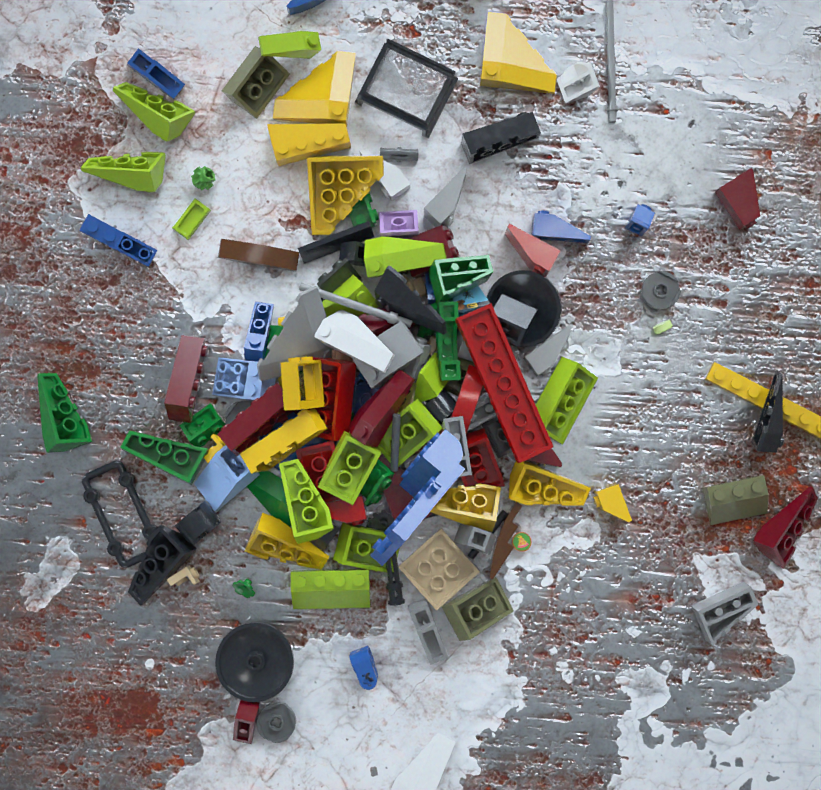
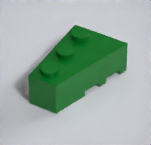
(457, 275)

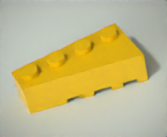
(301, 141)

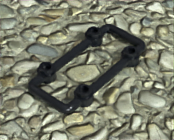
(92, 496)

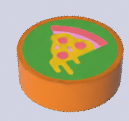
(521, 541)

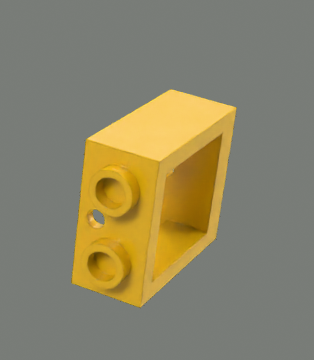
(312, 382)

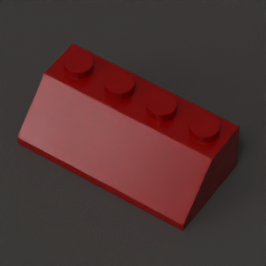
(338, 391)

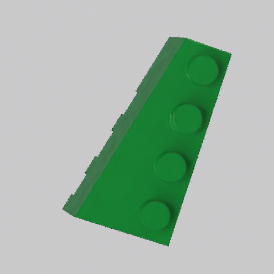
(167, 455)

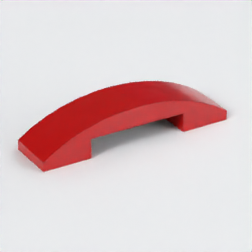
(468, 396)

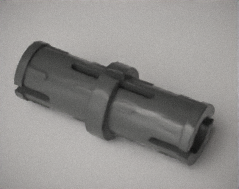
(399, 154)

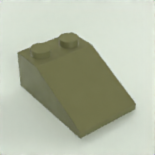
(477, 609)

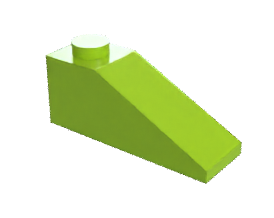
(290, 45)

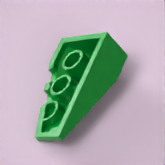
(59, 419)
(270, 493)

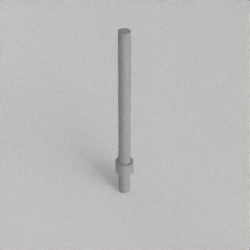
(391, 317)

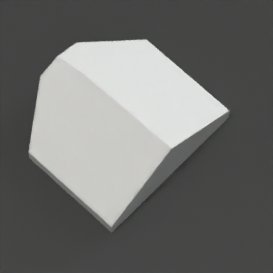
(578, 82)

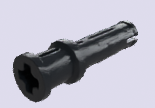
(396, 585)

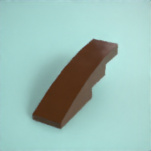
(258, 254)
(502, 547)

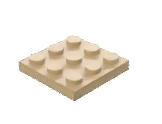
(438, 569)

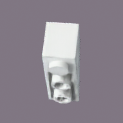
(393, 181)

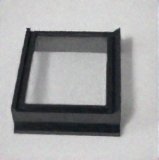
(408, 86)

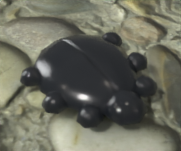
(380, 521)

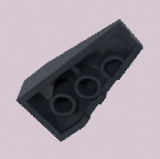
(397, 297)
(770, 424)
(163, 557)

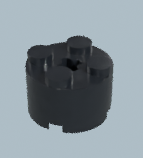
(441, 406)
(198, 523)

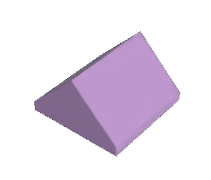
(399, 224)

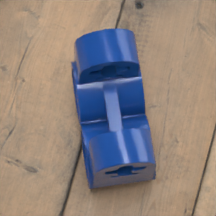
(364, 663)

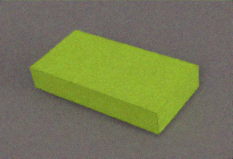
(191, 219)

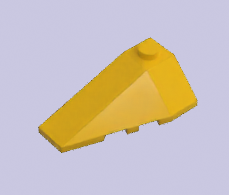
(537, 485)
(470, 505)
(276, 540)

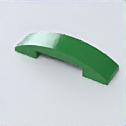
(447, 344)

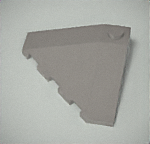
(297, 336)

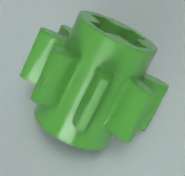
(203, 178)

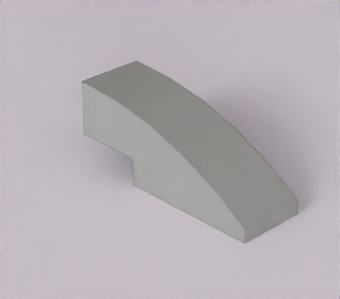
(427, 631)

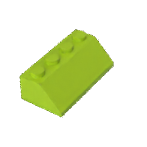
(564, 398)
(330, 588)

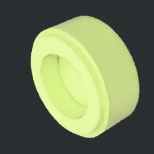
(662, 327)

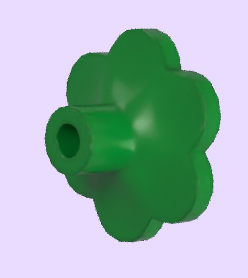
(244, 588)

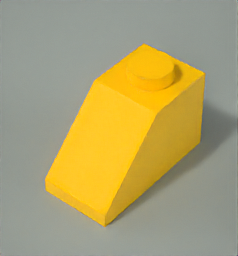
(612, 502)

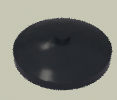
(536, 292)
(254, 662)

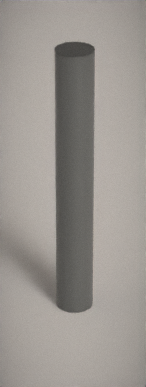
(395, 442)

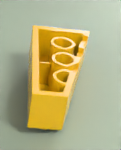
(283, 441)

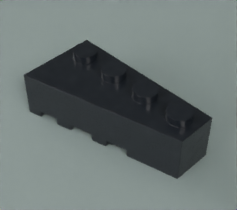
(499, 136)

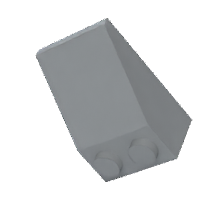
(443, 206)
(402, 345)

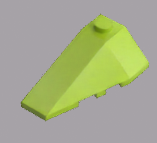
(160, 116)
(136, 172)
(399, 254)
(306, 508)

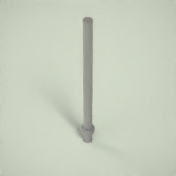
(612, 108)

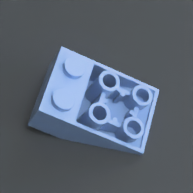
(239, 380)
(223, 478)

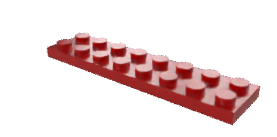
(504, 383)

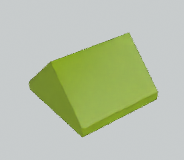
(429, 381)

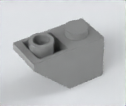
(475, 538)

